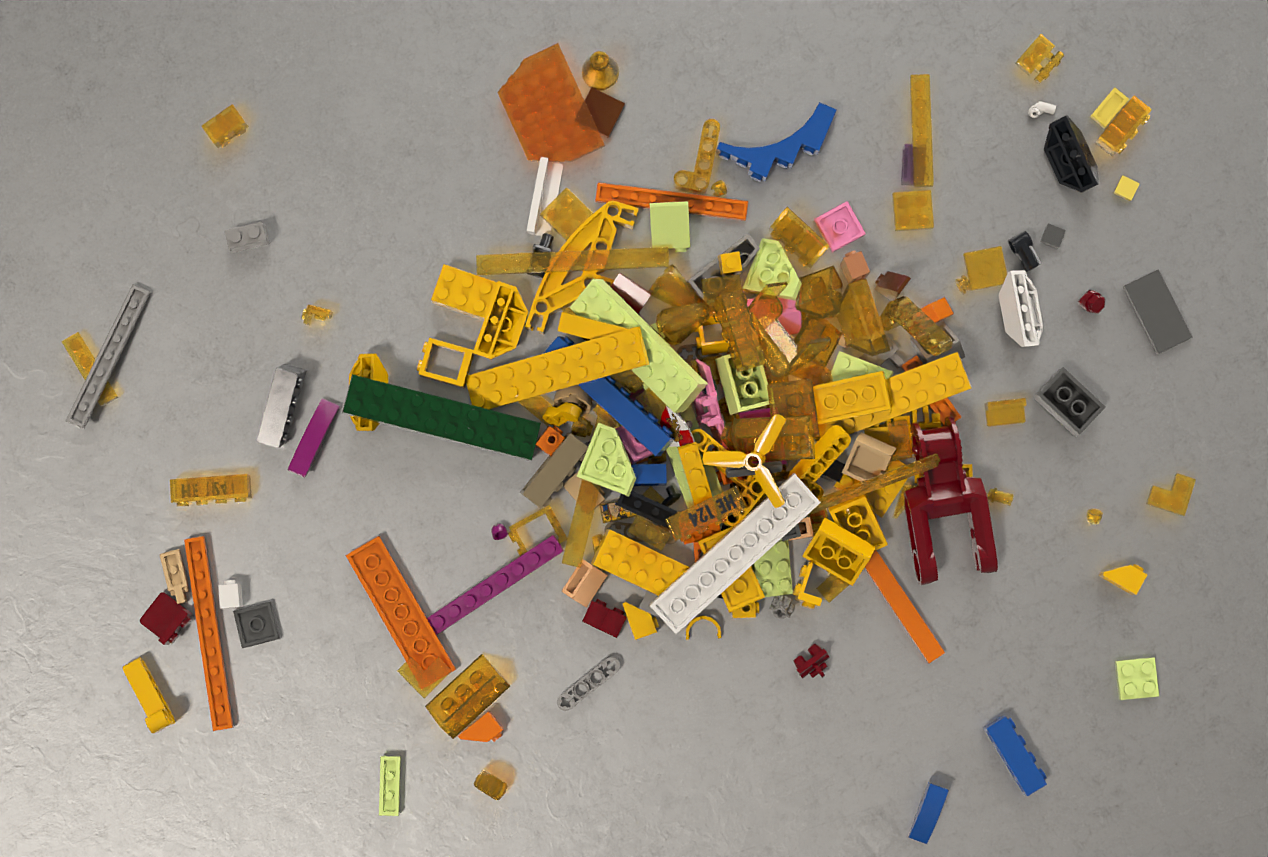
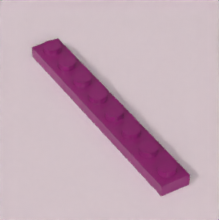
(495, 584)

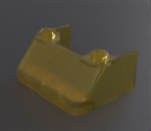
(780, 350)

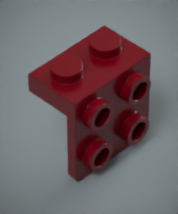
(166, 618)

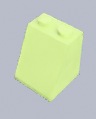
(670, 225)

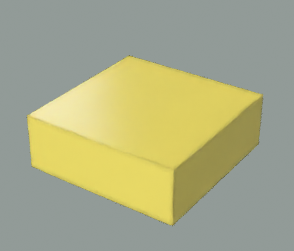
(1126, 188)

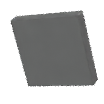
(256, 624)

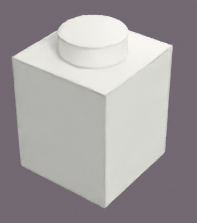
(230, 595)

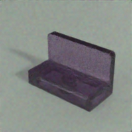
(907, 165)

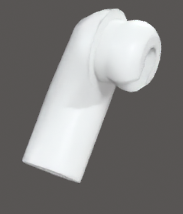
(1041, 107)

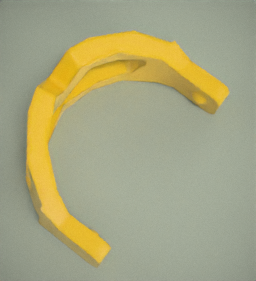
(699, 618)

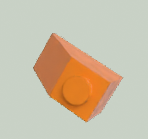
(938, 310)
(483, 730)

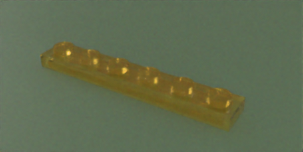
(921, 130)

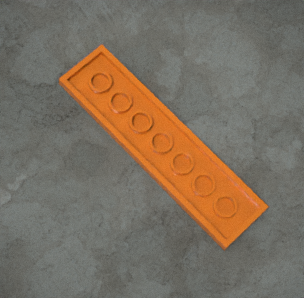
(397, 604)

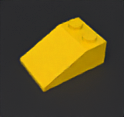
(859, 518)

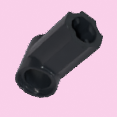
(1023, 247)

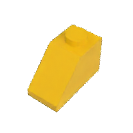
(1126, 578)
(640, 621)

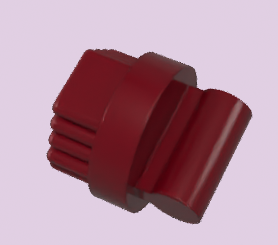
(1092, 301)

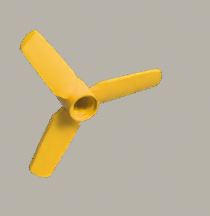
(738, 459)

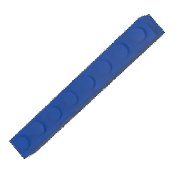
(623, 408)

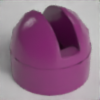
(499, 532)

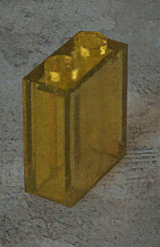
(649, 533)

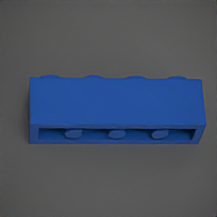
(1015, 756)

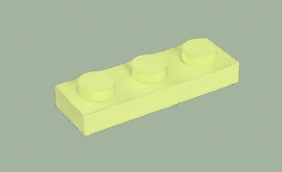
(389, 785)

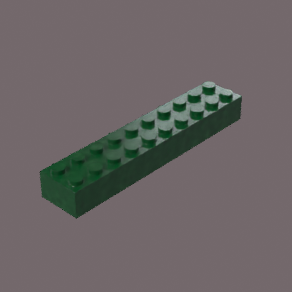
(441, 418)

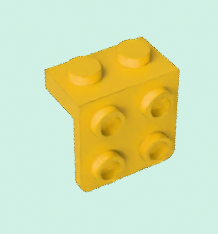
(808, 601)

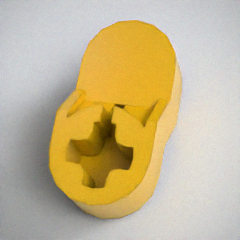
(562, 414)

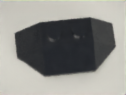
(1070, 156)

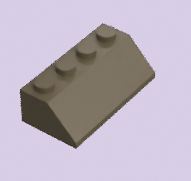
(554, 470)

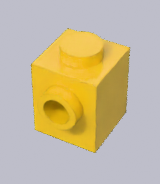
(747, 612)

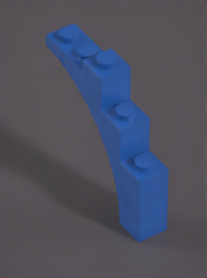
(761, 159)

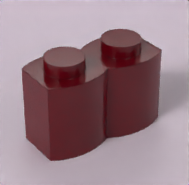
(604, 618)

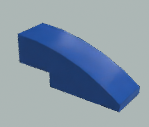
(928, 813)

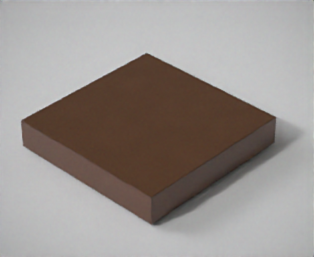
(604, 110)

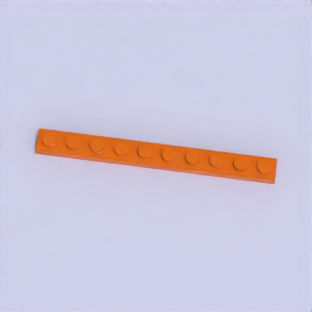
(208, 633)

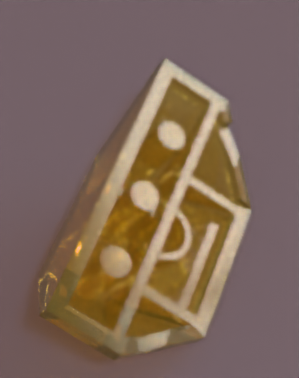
(861, 320)

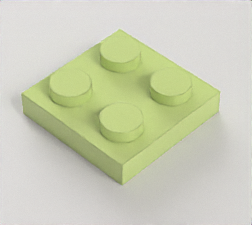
(1137, 678)

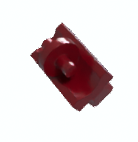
(814, 665)

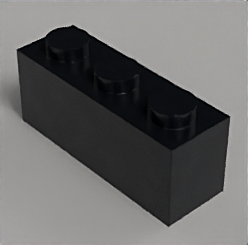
(646, 508)

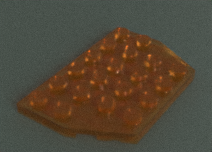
(549, 109)

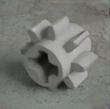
(782, 606)

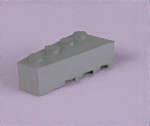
(747, 250)

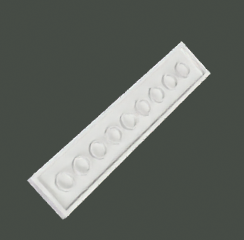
(733, 555)

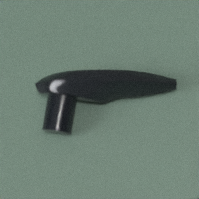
(673, 496)

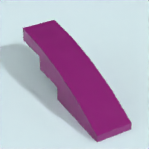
(313, 438)

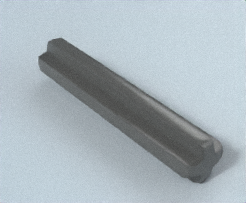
(773, 466)

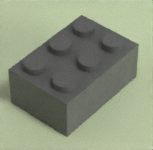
(1069, 402)

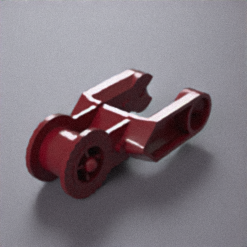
(946, 493)

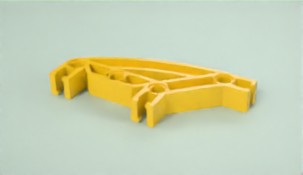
(593, 231)

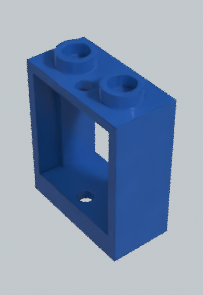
(650, 474)

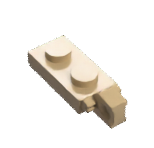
(175, 575)

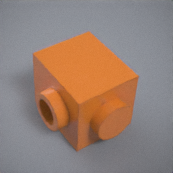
(550, 439)

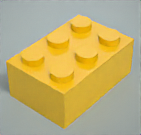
(463, 292)
(838, 551)

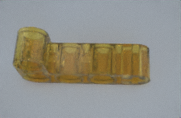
(702, 156)
(917, 324)

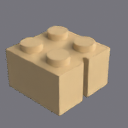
(868, 458)

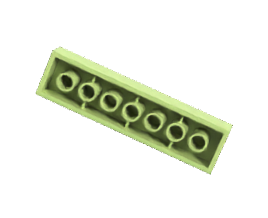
(667, 372)

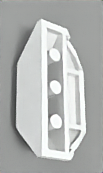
(1021, 309)

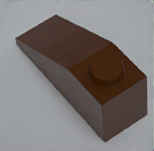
(891, 284)

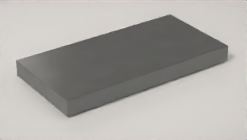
(1157, 311)

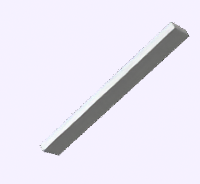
(108, 356)

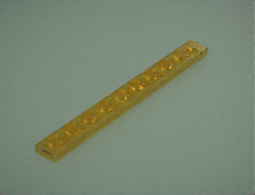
(572, 261)

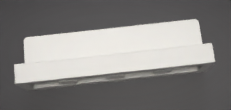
(545, 192)

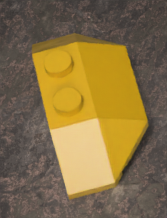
(502, 322)
(372, 368)

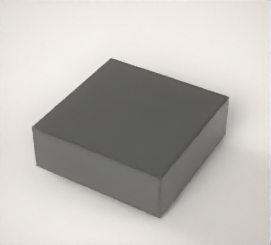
(1053, 236)

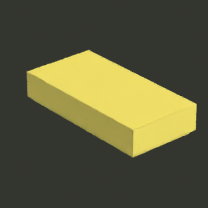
(1109, 108)

